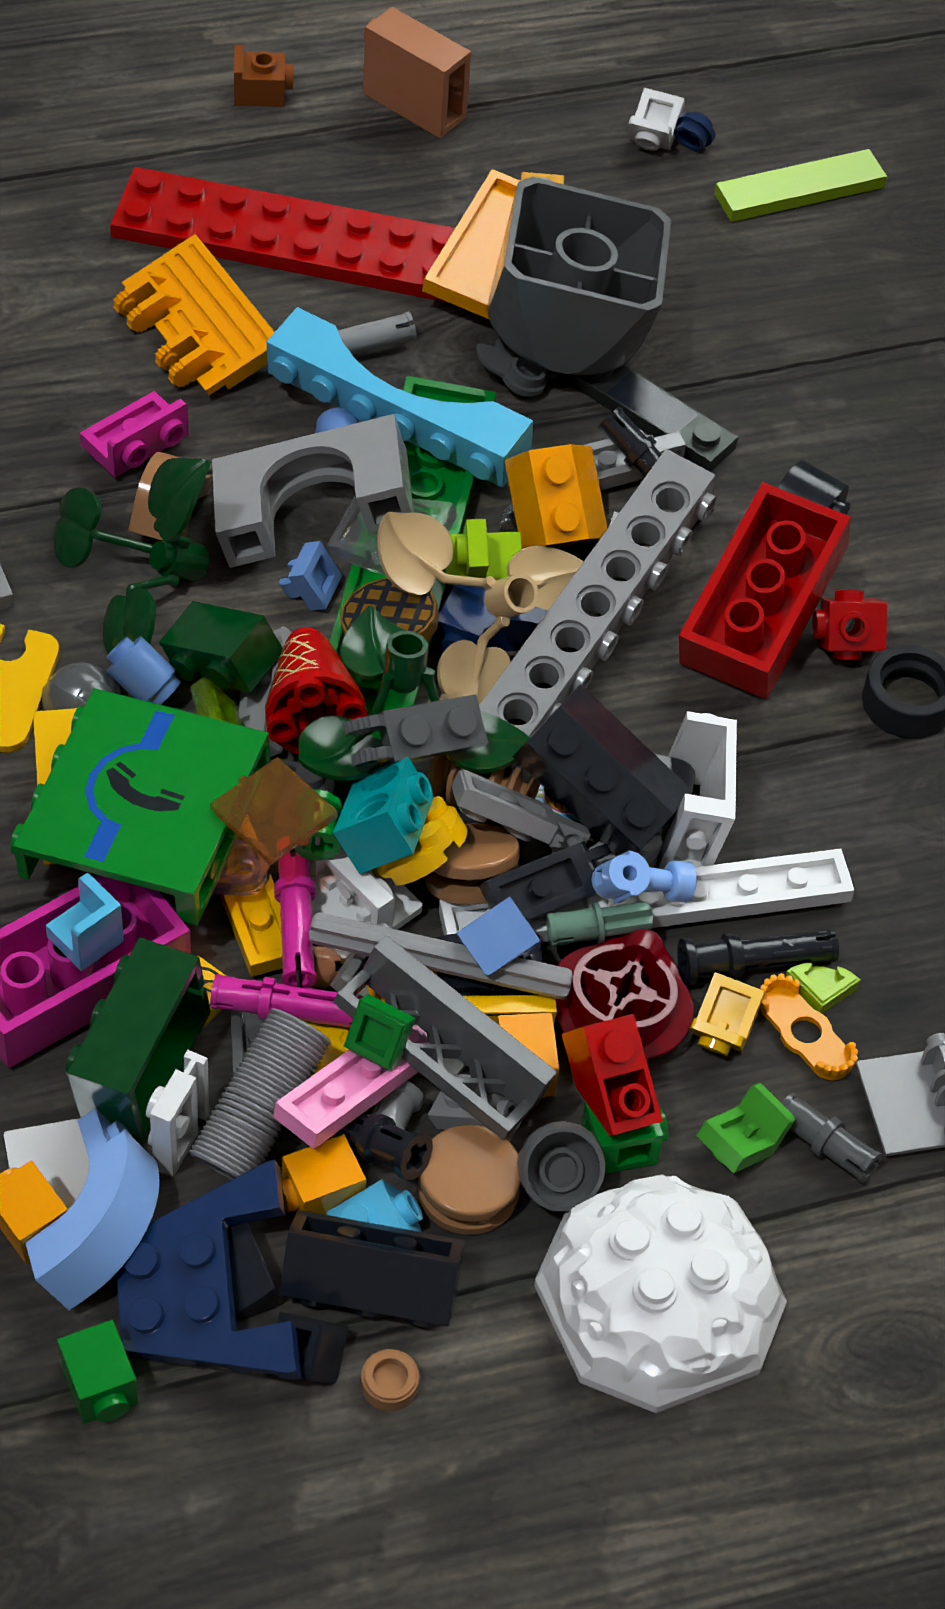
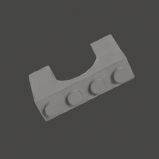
(259, 480)

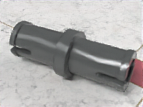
(831, 1139)

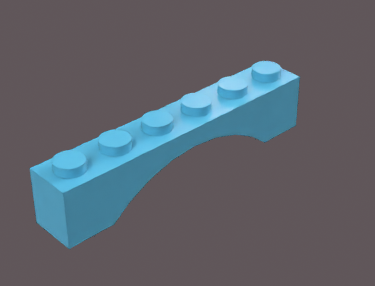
(470, 435)

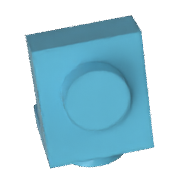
(382, 1206)

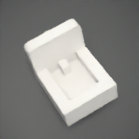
(655, 120)

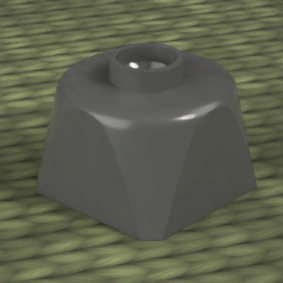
(578, 277)

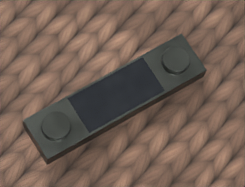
(658, 413)

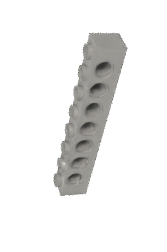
(670, 485)

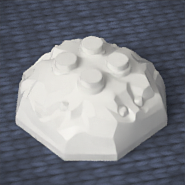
(660, 1292)

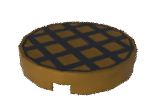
(406, 610)

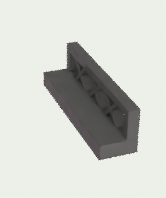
(455, 1032)

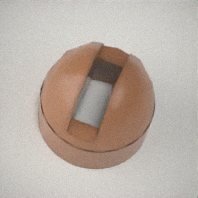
(325, 966)

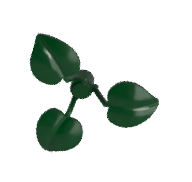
(171, 501)
(383, 649)

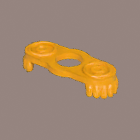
(785, 1007)

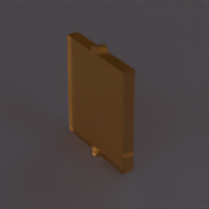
(273, 810)

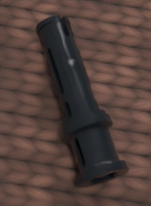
(734, 955)
(382, 1141)

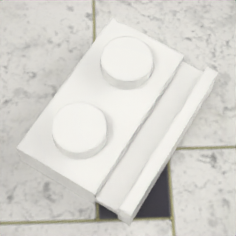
(176, 1112)

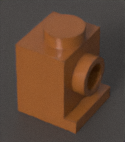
(261, 78)

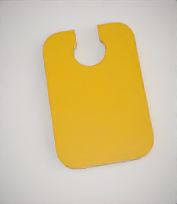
(22, 687)

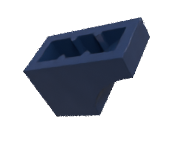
(467, 618)

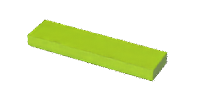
(800, 185)

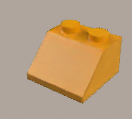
(556, 496)

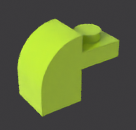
(482, 553)

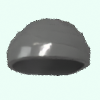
(73, 685)
(561, 1165)

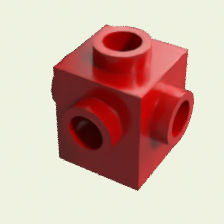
(866, 629)

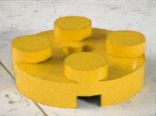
(440, 829)

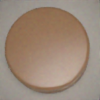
(482, 856)
(470, 1180)

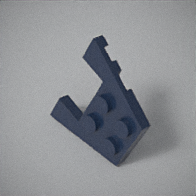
(180, 1286)

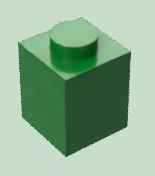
(98, 1373)

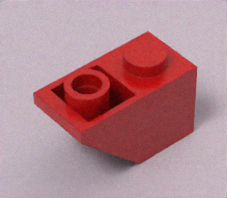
(613, 1074)

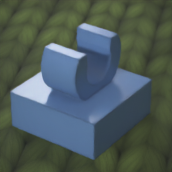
(312, 576)

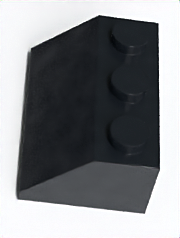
(602, 773)

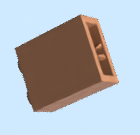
(416, 72)

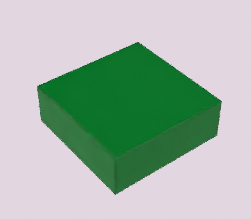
(379, 1032)

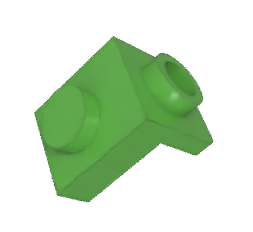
(748, 1131)

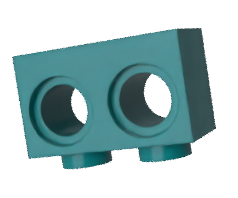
(384, 815)

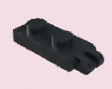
(547, 882)

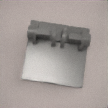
(907, 1097)

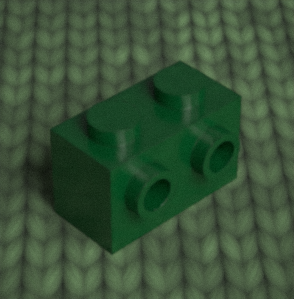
(222, 646)

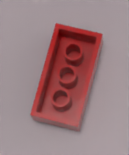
(764, 590)

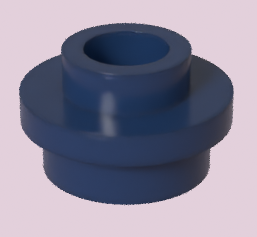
(694, 131)

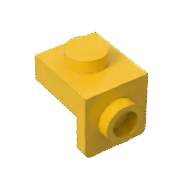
(727, 1015)

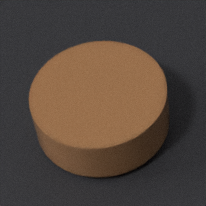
(390, 1380)

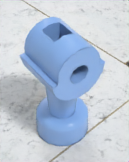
(631, 875)

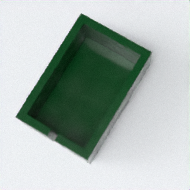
(139, 1034)

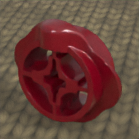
(624, 979)

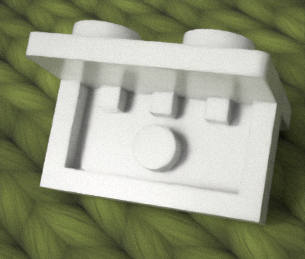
(359, 896)

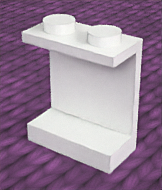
(706, 819)

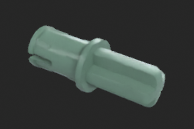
(597, 923)

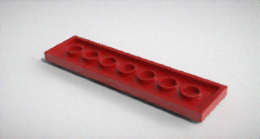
(280, 231)

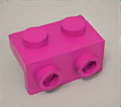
(136, 433)

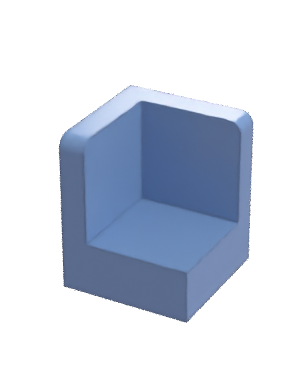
(499, 937)

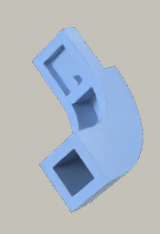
(106, 1219)

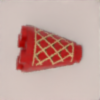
(309, 686)

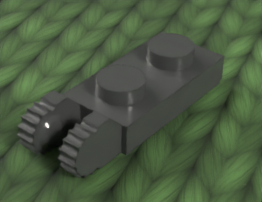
(421, 731)

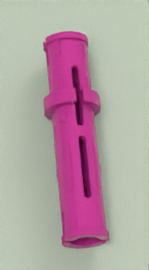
(295, 893)
(261, 996)

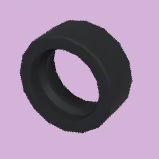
(896, 716)

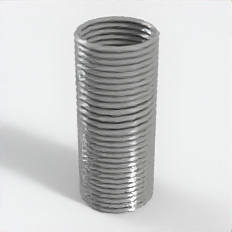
(275, 1064)

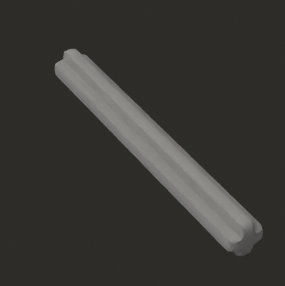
(440, 955)

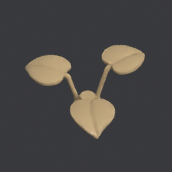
(415, 552)

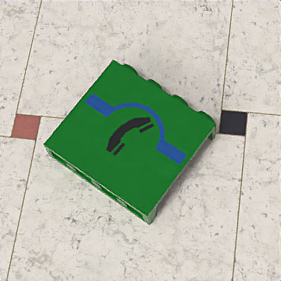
(136, 798)

